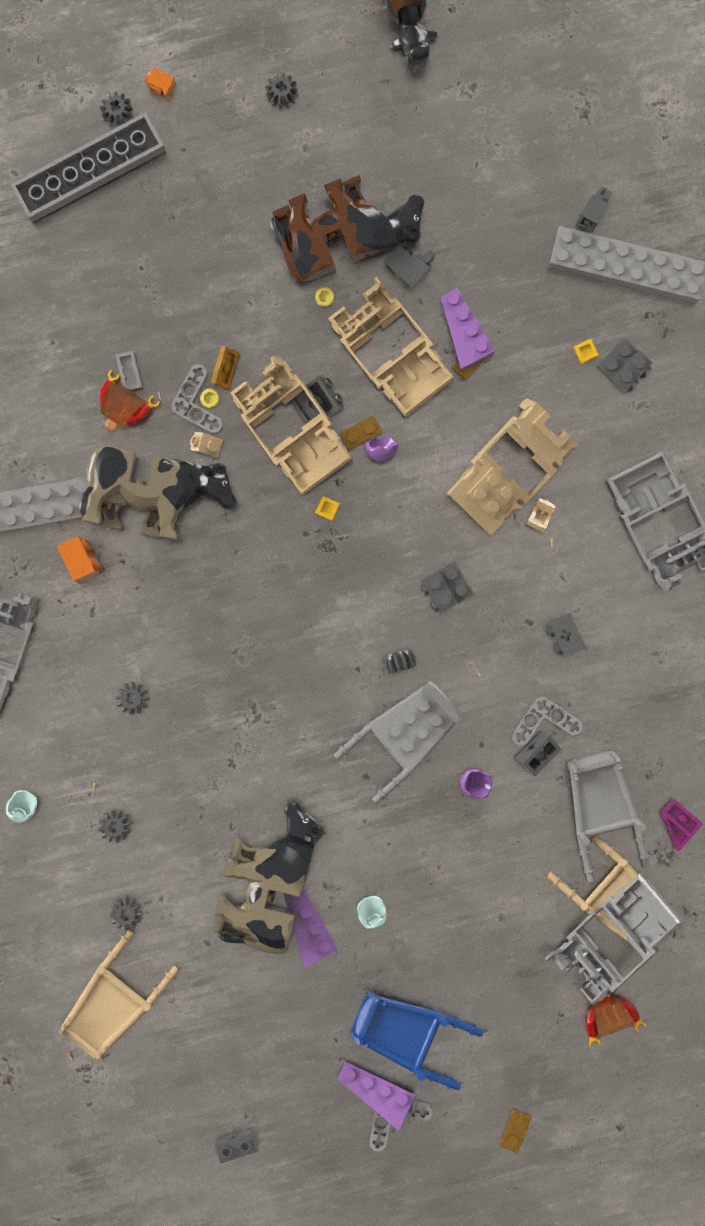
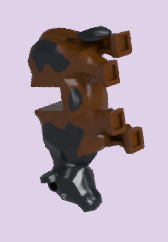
(414, 36)
(363, 226)

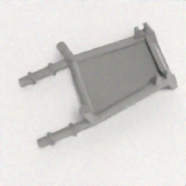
(409, 731)
(603, 803)

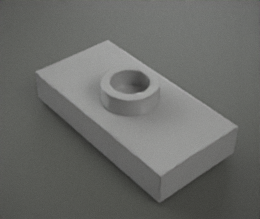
(129, 370)

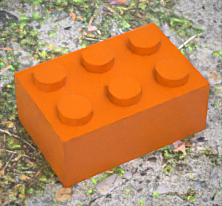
(79, 559)

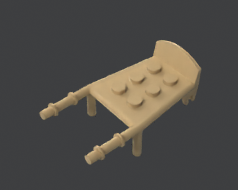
(615, 881)
(108, 1007)

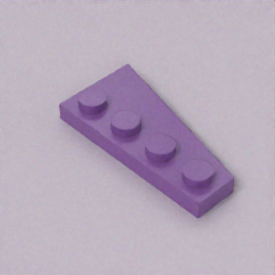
(468, 337)
(310, 932)
(382, 1096)

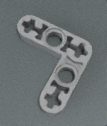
(189, 399)
(539, 715)
(384, 1138)

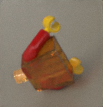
(121, 404)
(611, 1016)

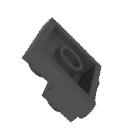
(625, 365)
(324, 395)
(446, 587)

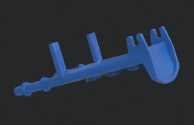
(404, 1033)

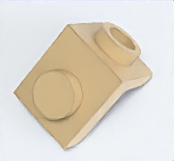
(206, 444)
(541, 515)

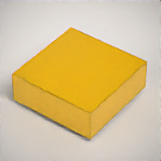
(586, 351)
(327, 508)

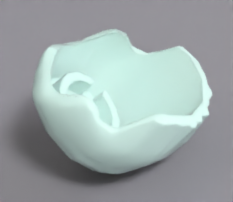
(21, 806)
(372, 912)

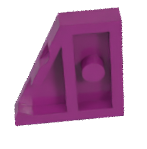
(679, 823)

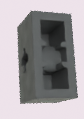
(575, 641)
(538, 753)
(236, 1146)

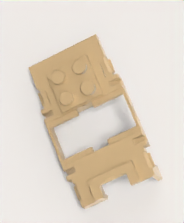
(413, 375)
(310, 454)
(488, 494)

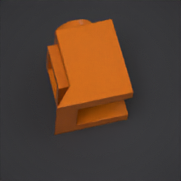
(160, 82)

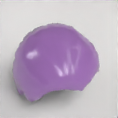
(381, 449)
(476, 783)

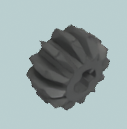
(288, 91)
(108, 111)
(399, 661)
(138, 701)
(109, 821)
(127, 907)

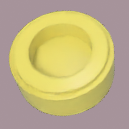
(324, 297)
(209, 398)

